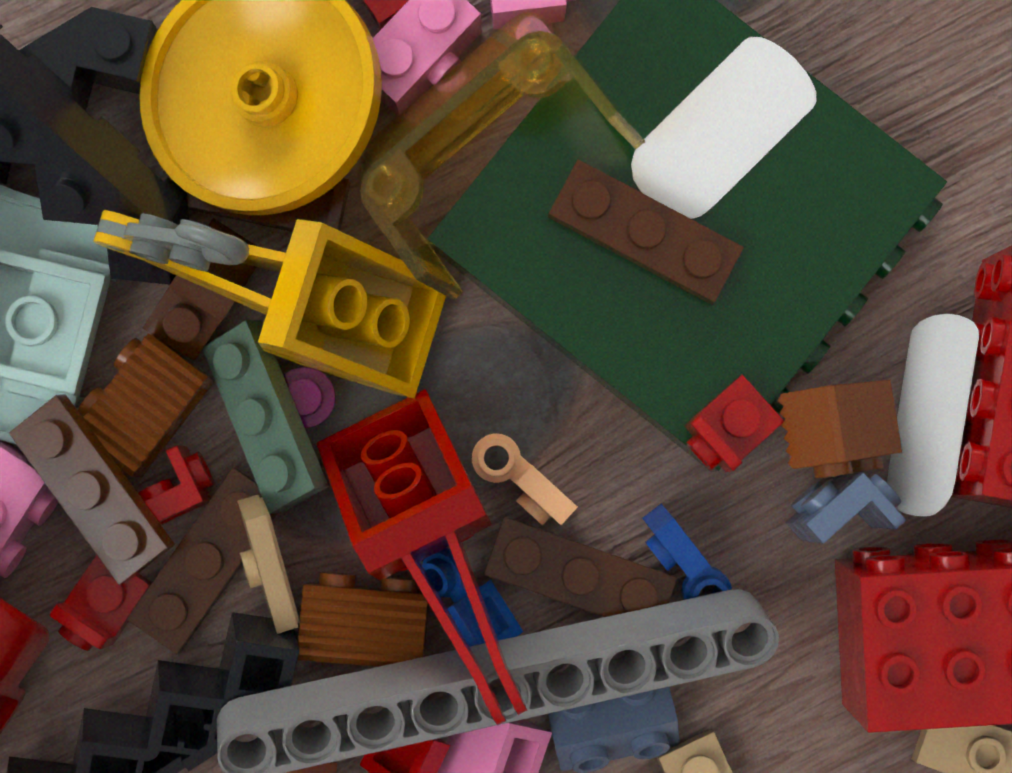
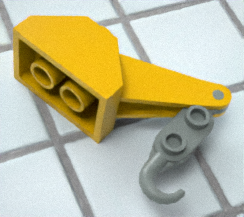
(333, 304)

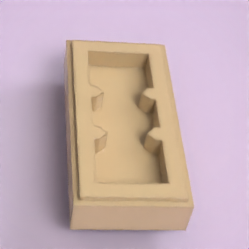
(265, 564)
(965, 749)

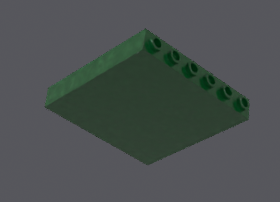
(810, 218)

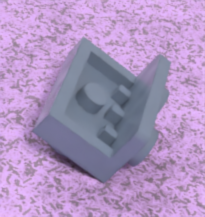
(830, 506)
(615, 729)

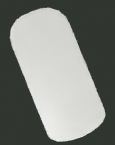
(723, 128)
(933, 412)

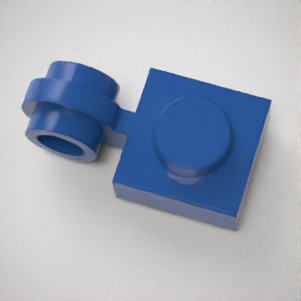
(674, 547)
(448, 583)

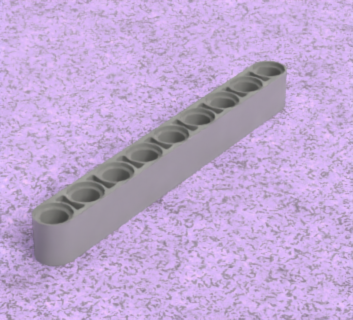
(529, 657)

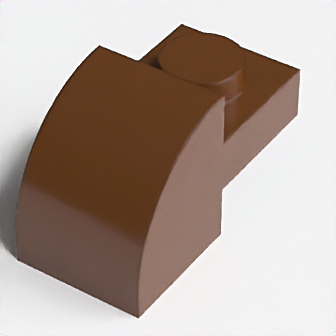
(190, 312)

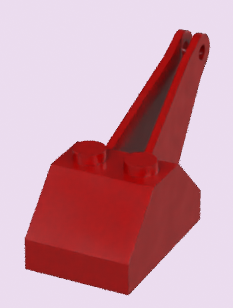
(407, 500)

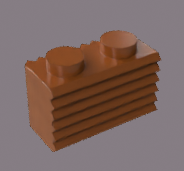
(144, 402)
(841, 427)
(362, 622)

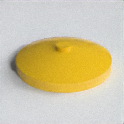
(260, 99)

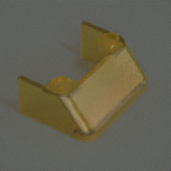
(516, 61)

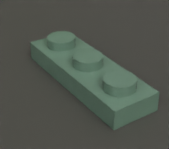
(265, 418)

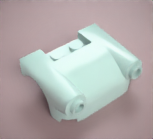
(49, 306)

